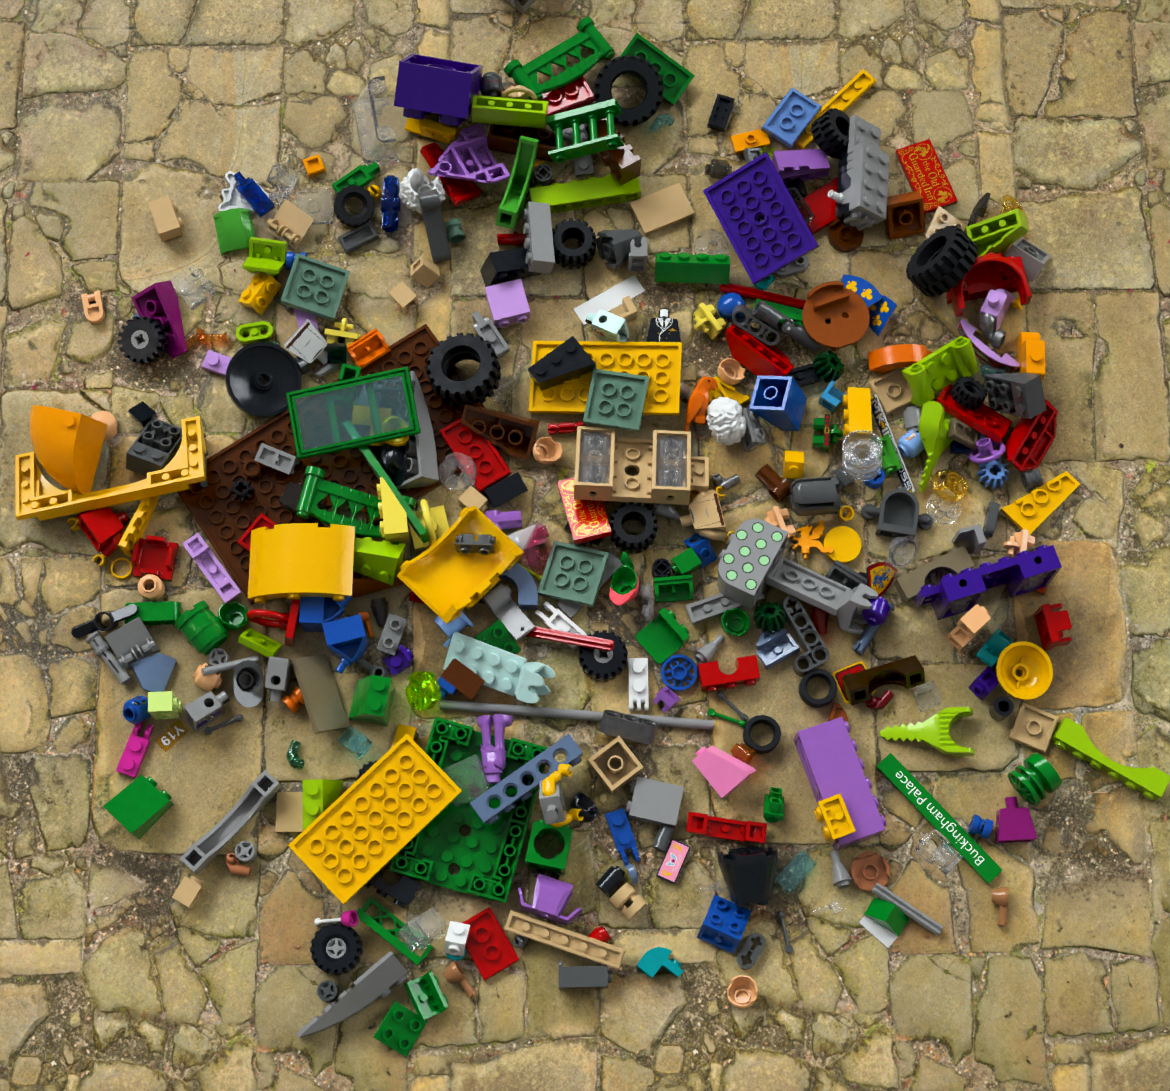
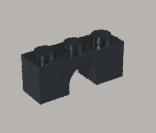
(402, 892)

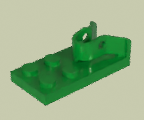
(673, 75)

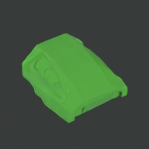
(234, 229)

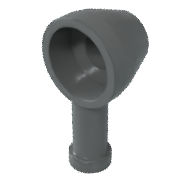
(371, 669)

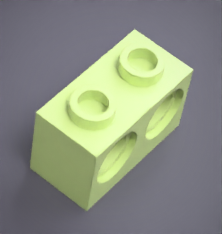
(164, 705)

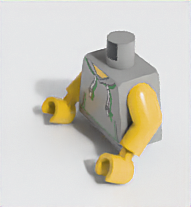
(553, 800)

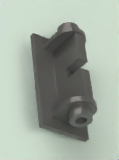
(484, 545)

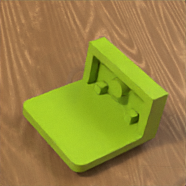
(265, 256)

